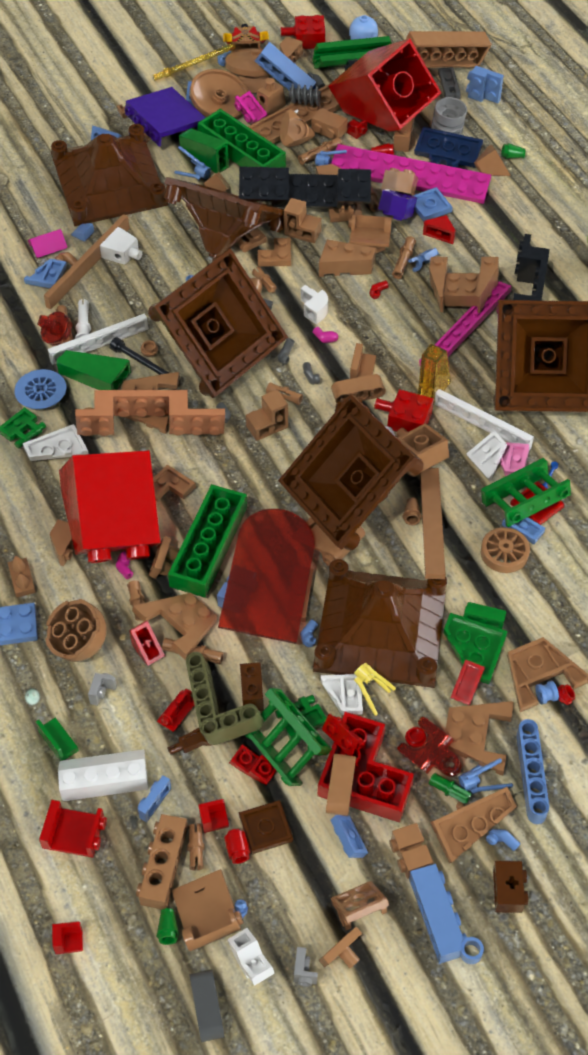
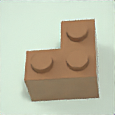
(399, 181)
(299, 224)
(270, 418)

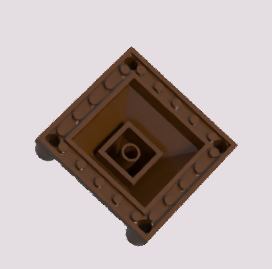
(108, 177)
(222, 215)
(219, 323)
(542, 356)
(348, 471)
(382, 623)

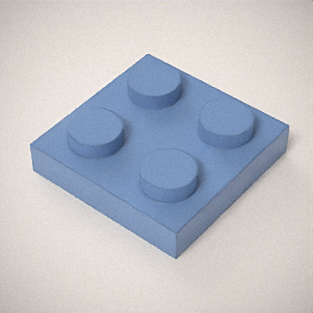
(431, 204)
(18, 624)

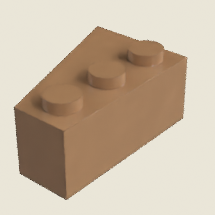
(346, 258)

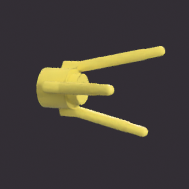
(367, 674)

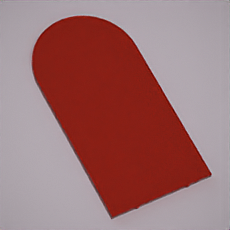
(269, 576)

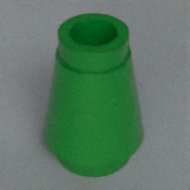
(511, 151)
(167, 927)

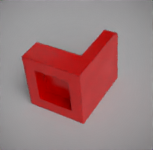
(213, 815)
(67, 937)

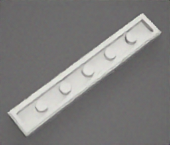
(101, 337)
(481, 419)

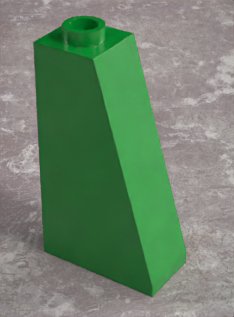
(206, 149)
(93, 369)

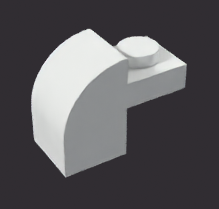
(315, 304)
(249, 956)

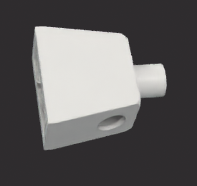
(120, 247)

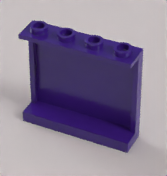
(163, 113)

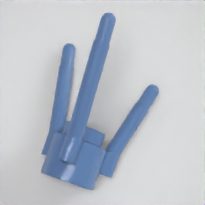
(323, 159)
(201, 169)
(470, 779)

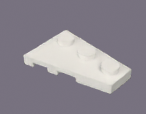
(56, 445)

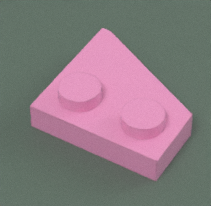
(514, 457)

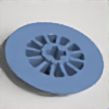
(28, 386)

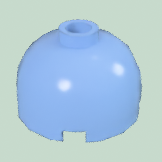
(363, 27)

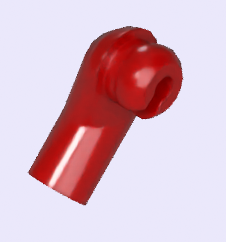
(376, 289)

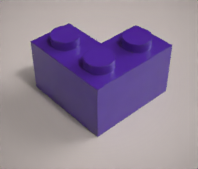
(397, 204)

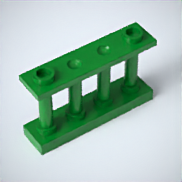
(520, 479)
(303, 731)

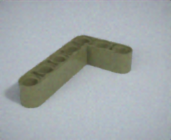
(213, 725)

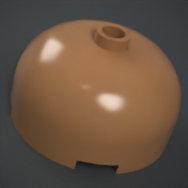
(76, 630)

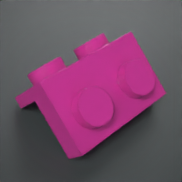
(250, 108)

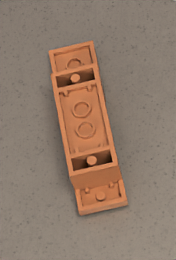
(148, 403)

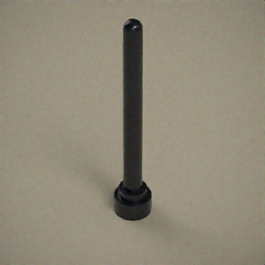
(118, 345)

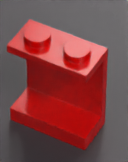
(72, 830)

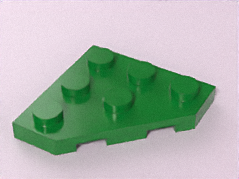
(475, 642)

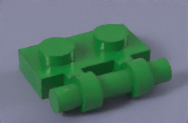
(20, 423)
(313, 714)

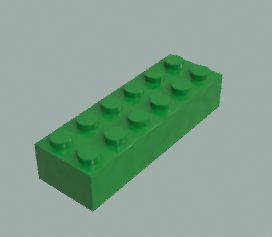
(244, 144)
(207, 541)

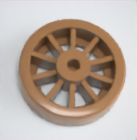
(505, 544)

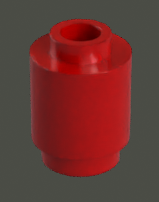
(237, 846)

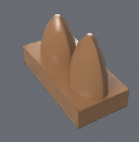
(164, 551)
(21, 576)

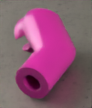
(325, 337)
(122, 565)

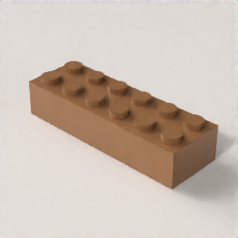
(450, 47)

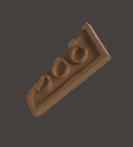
(466, 825)

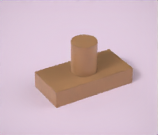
(343, 950)

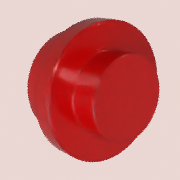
(566, 694)
(415, 737)

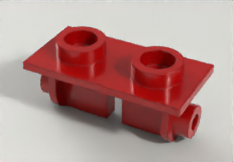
(177, 710)
(340, 734)

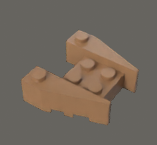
(463, 288)

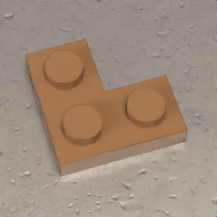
(279, 256)
(172, 480)

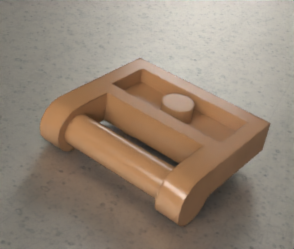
(252, 240)

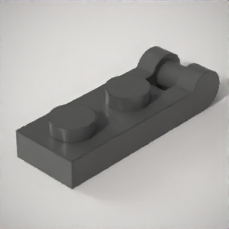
(449, 82)

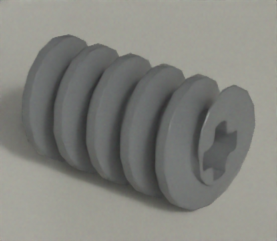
(304, 94)

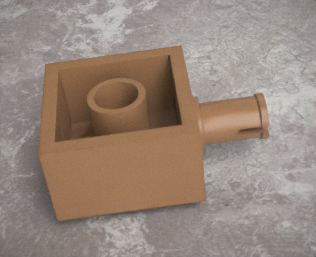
(425, 444)

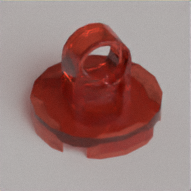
(54, 327)

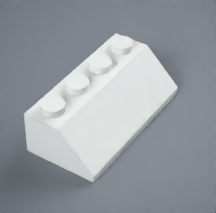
(102, 775)

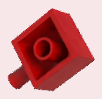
(307, 29)
(407, 410)

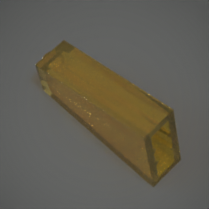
(433, 371)

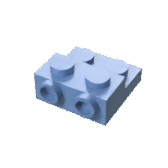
(484, 85)

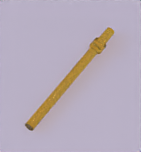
(167, 72)

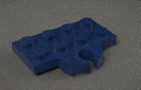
(448, 148)

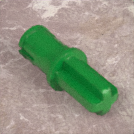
(450, 788)

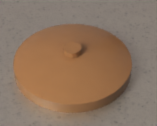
(243, 63)
(216, 90)

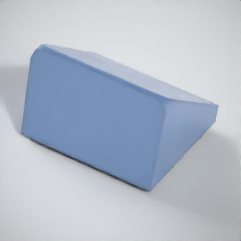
(83, 232)

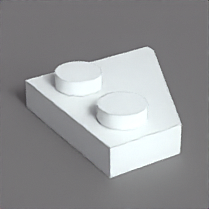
(488, 454)
(344, 692)

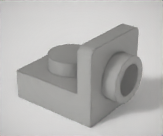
(99, 685)
(301, 970)

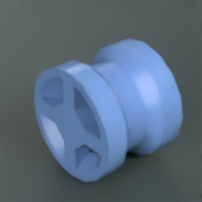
(547, 692)

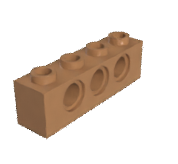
(159, 895)

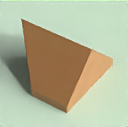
(491, 163)

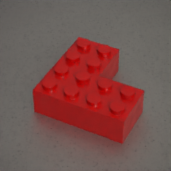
(375, 786)

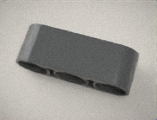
(206, 1006)

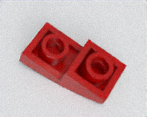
(253, 765)

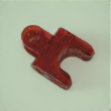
(433, 752)

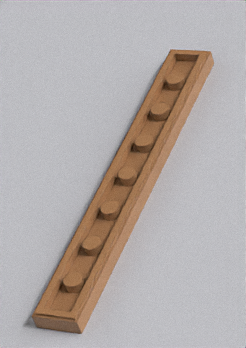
(81, 267)
(432, 524)

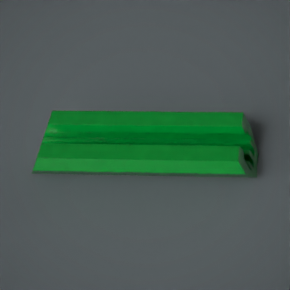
(338, 52)

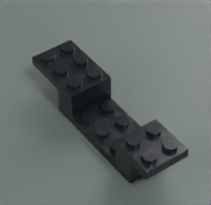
(316, 190)
(531, 268)

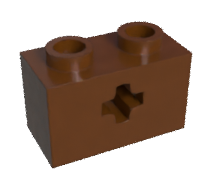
(252, 684)
(506, 874)

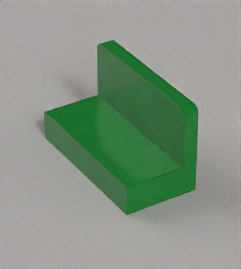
(485, 614)
(57, 739)

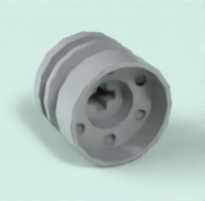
(449, 115)

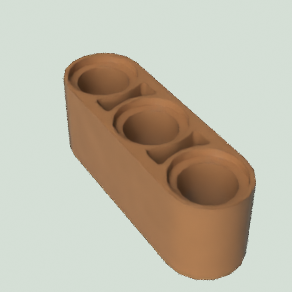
(362, 388)
(341, 785)

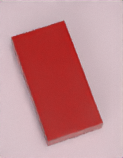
(467, 682)

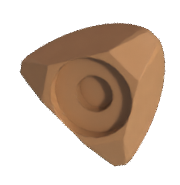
(294, 130)

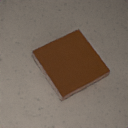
(265, 827)

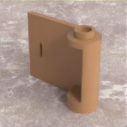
(370, 230)
(327, 548)
(206, 910)

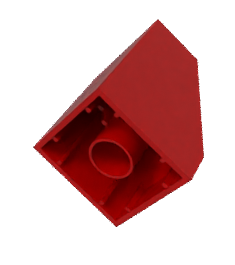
(386, 86)
(110, 504)

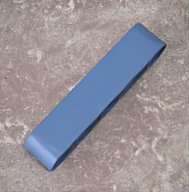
(529, 779)

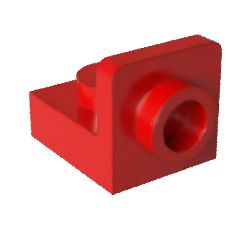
(357, 129)

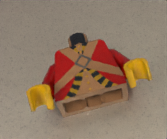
(245, 37)

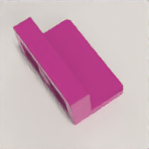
(48, 243)

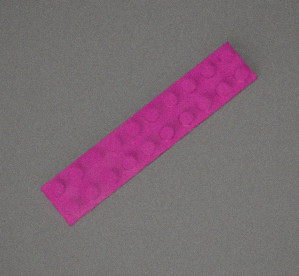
(449, 180)

